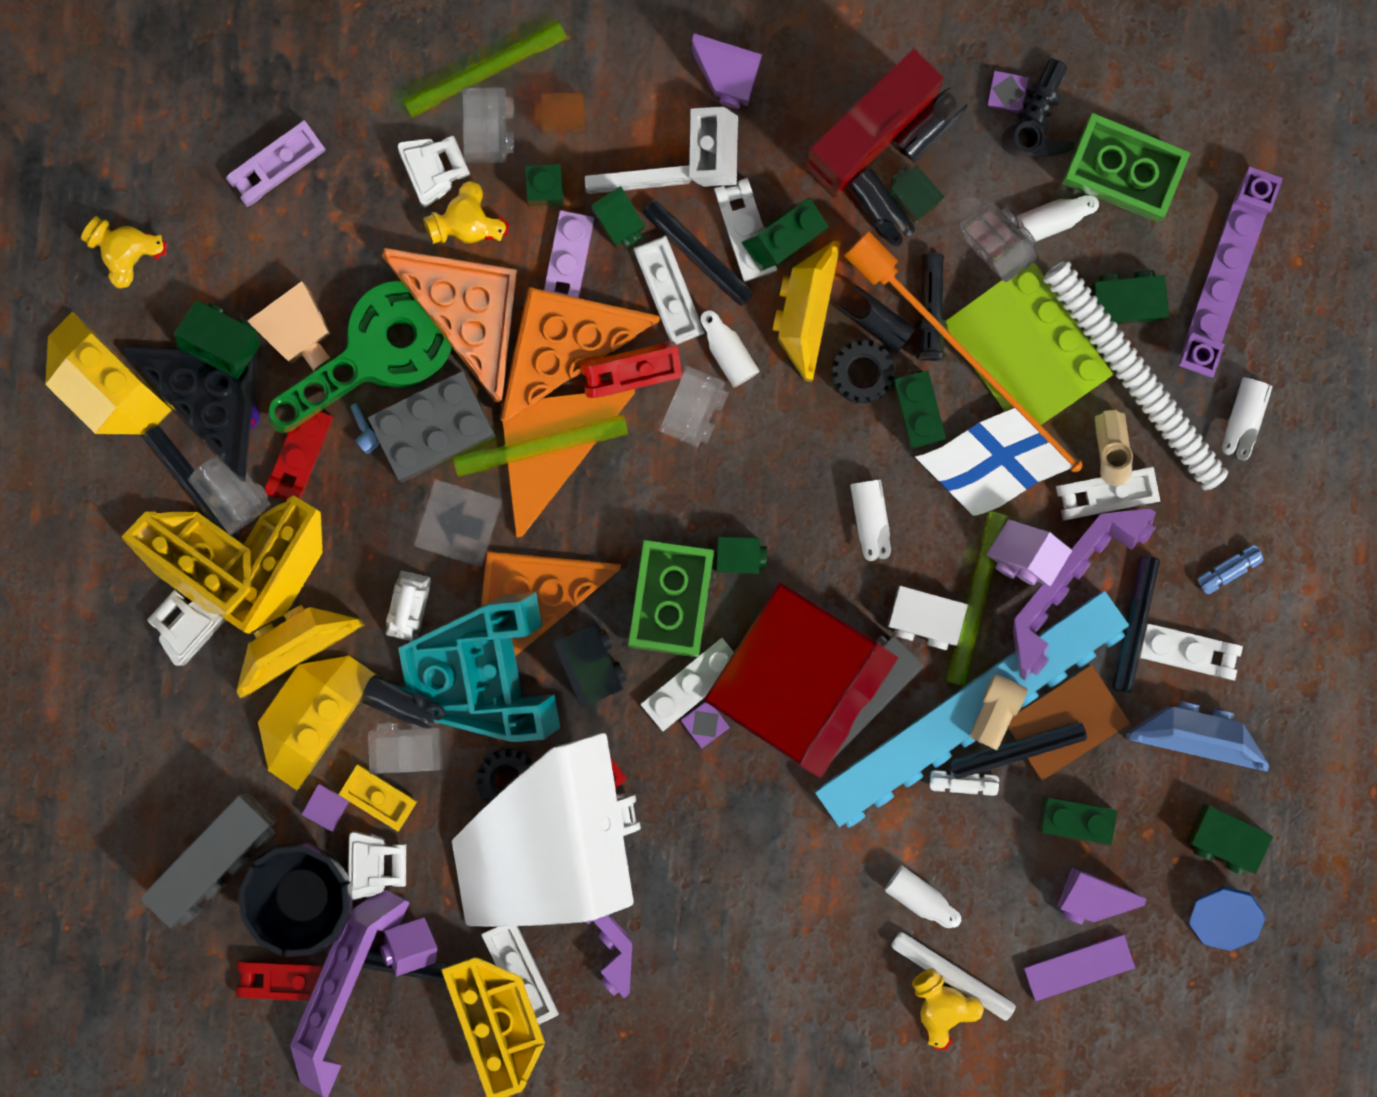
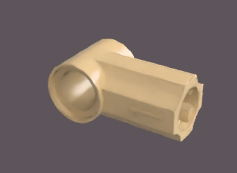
(1113, 446)
(1001, 703)

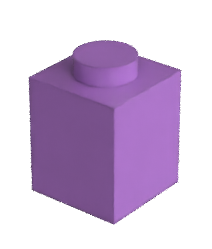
(409, 947)

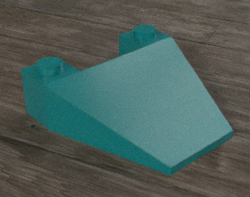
(475, 674)

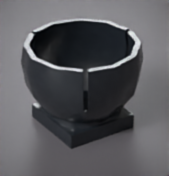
(295, 899)

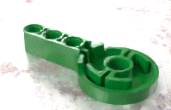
(371, 354)

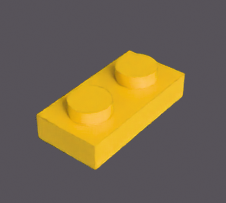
(378, 797)

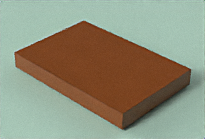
(1076, 700)

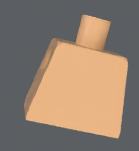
(294, 327)

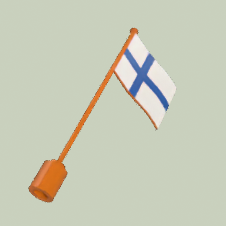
(995, 455)

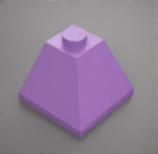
(727, 69)
(1095, 898)

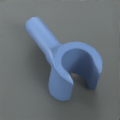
(367, 440)

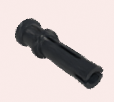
(932, 299)

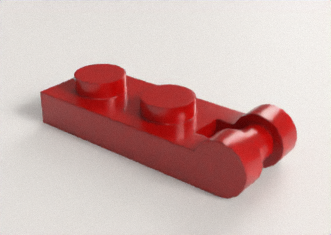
(631, 369)
(299, 456)
(280, 980)

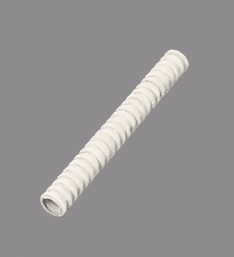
(1136, 375)

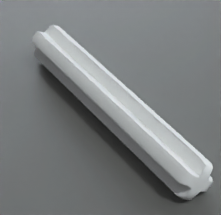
(953, 975)

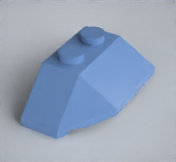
(1201, 735)

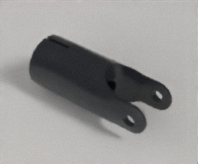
(924, 130)
(881, 206)
(882, 322)
(401, 702)

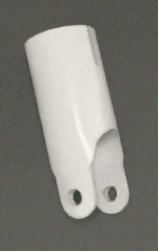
(1057, 216)
(728, 350)
(1246, 417)
(871, 518)
(921, 898)

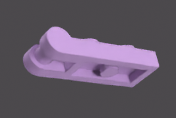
(276, 162)
(569, 252)

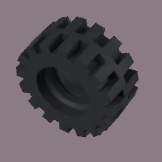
(866, 350)

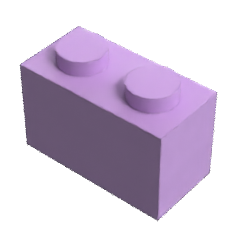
(1028, 553)

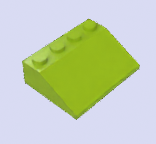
(1029, 345)

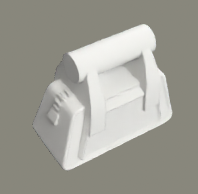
(426, 169)
(408, 606)
(188, 631)
(367, 864)

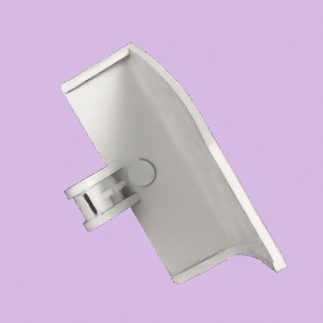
(550, 843)

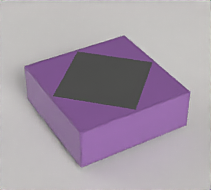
(1007, 91)
(705, 724)

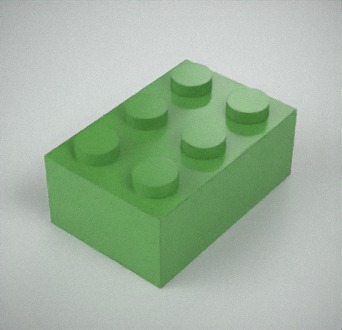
(1126, 168)
(671, 598)

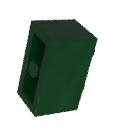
(785, 234)
(1133, 298)
(217, 338)
(918, 410)
(1077, 820)
(1230, 840)

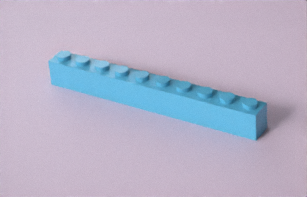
(951, 721)

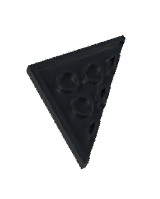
(204, 398)

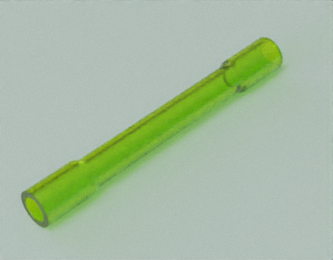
(535, 43)
(485, 459)
(963, 652)

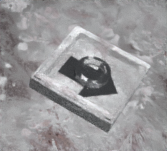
(458, 523)

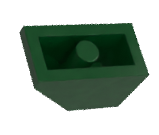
(618, 218)

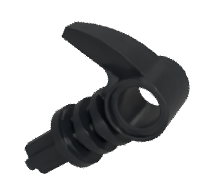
(1033, 117)

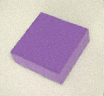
(325, 807)

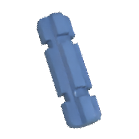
(1230, 569)

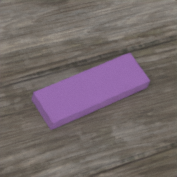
(1079, 967)

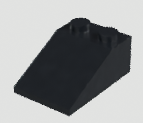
(590, 665)

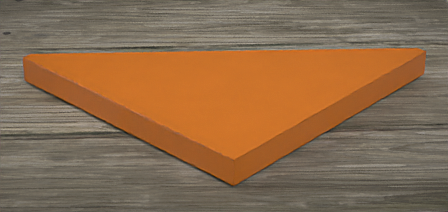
(467, 305)
(557, 336)
(540, 477)
(557, 582)

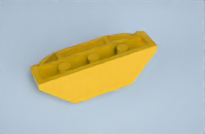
(806, 308)
(98, 382)
(283, 554)
(193, 558)
(290, 644)
(310, 715)
(496, 1024)

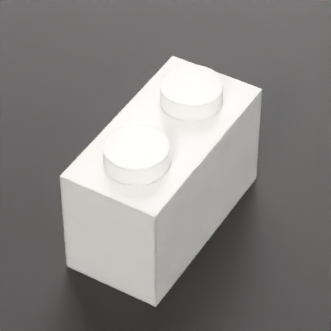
(713, 146)
(926, 616)

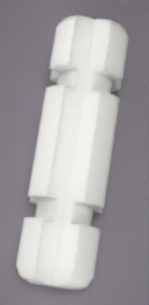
(969, 785)

